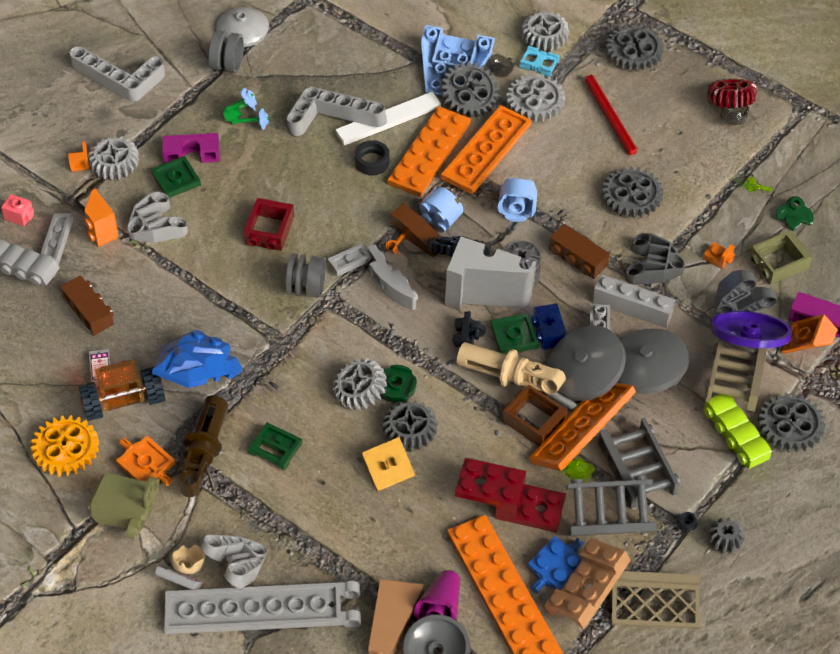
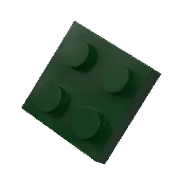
(176, 177)
(514, 333)

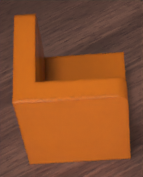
(79, 160)

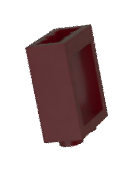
(273, 210)

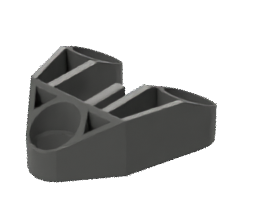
(659, 263)
(739, 293)

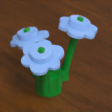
(233, 111)

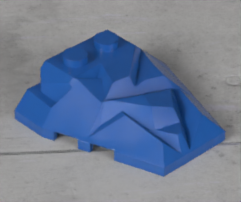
(195, 359)

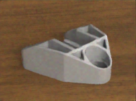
(149, 219)
(242, 554)

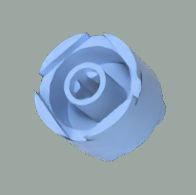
(517, 199)
(440, 209)

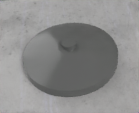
(590, 360)
(653, 360)

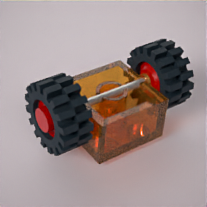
(120, 387)

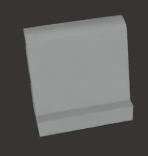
(487, 280)

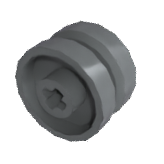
(226, 51)

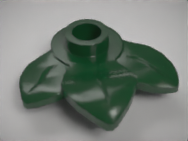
(795, 215)

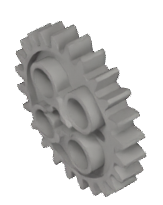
(535, 97)

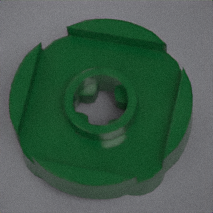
(407, 384)

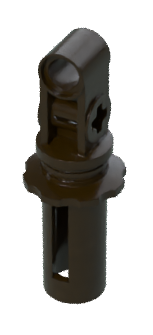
(202, 446)

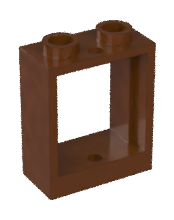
(530, 394)

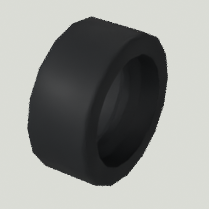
(372, 146)

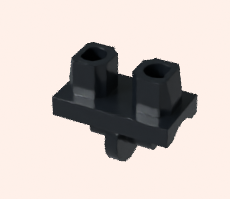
(470, 330)

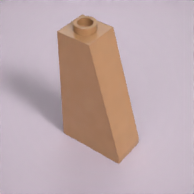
(393, 614)

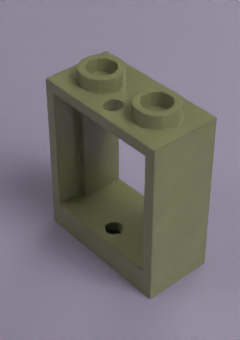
(794, 247)

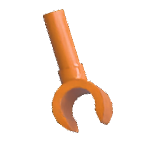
(391, 243)

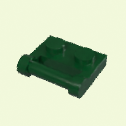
(277, 440)

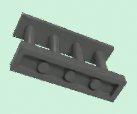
(617, 461)
(622, 524)

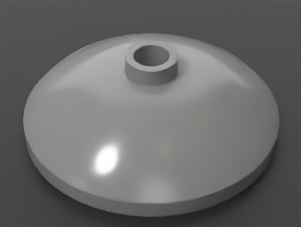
(244, 21)

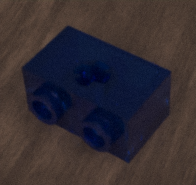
(549, 325)

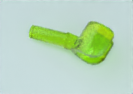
(753, 186)

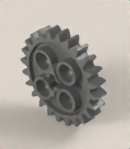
(643, 52)
(474, 103)
(632, 192)
(791, 422)

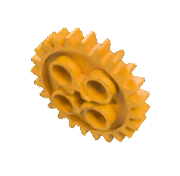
(65, 445)

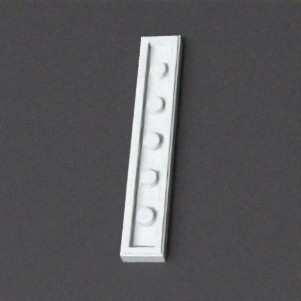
(395, 116)

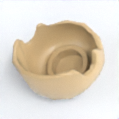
(187, 560)

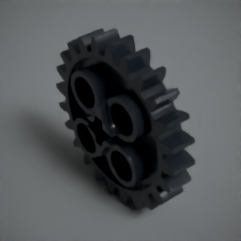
(447, 245)

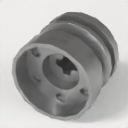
(528, 253)
(305, 275)

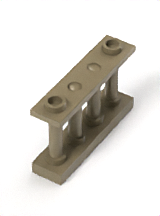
(754, 370)

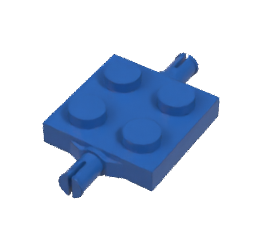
(555, 564)

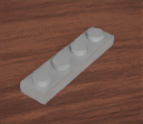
(57, 236)

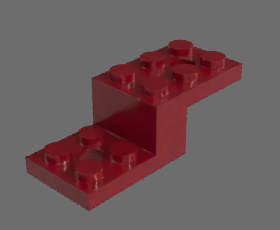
(511, 496)

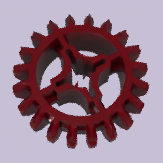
(732, 93)

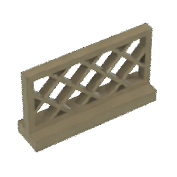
(660, 582)

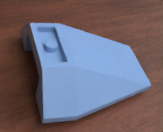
(444, 51)

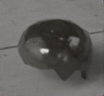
(500, 65)
(734, 116)

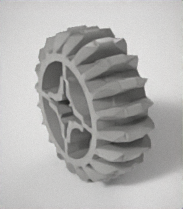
(545, 31)
(124, 159)
(354, 379)

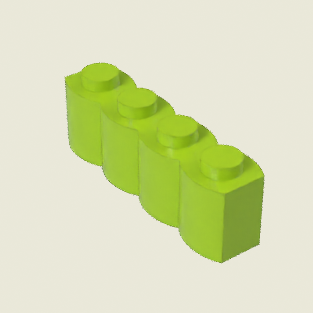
(737, 430)

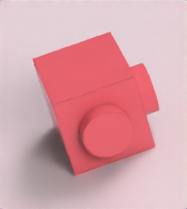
(17, 210)

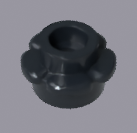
(687, 517)

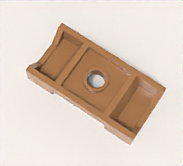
(599, 564)

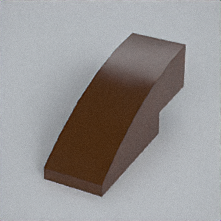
(414, 227)

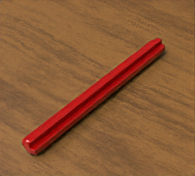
(611, 115)

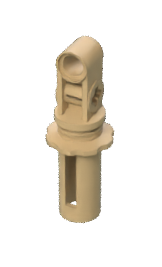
(511, 368)

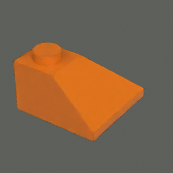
(810, 334)

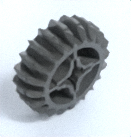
(421, 420)

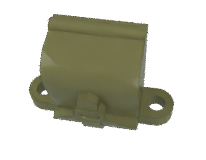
(123, 502)

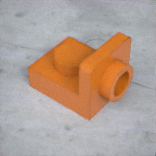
(719, 255)

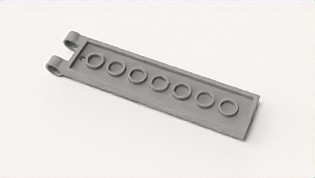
(260, 608)

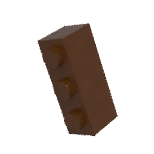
(579, 251)
(87, 305)

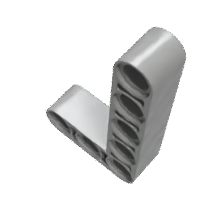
(128, 86)
(333, 104)

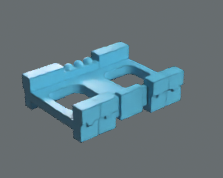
(537, 65)

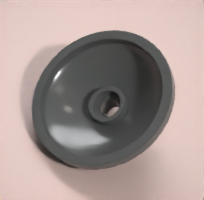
(437, 633)

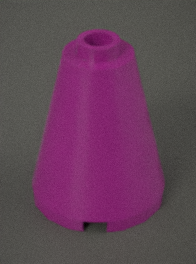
(440, 597)

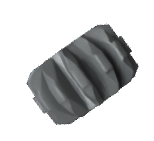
(726, 535)

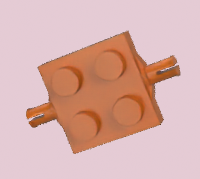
(145, 460)

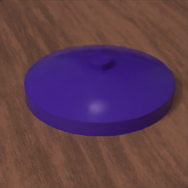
(751, 329)

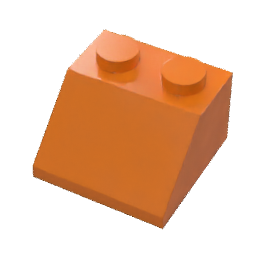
(99, 220)

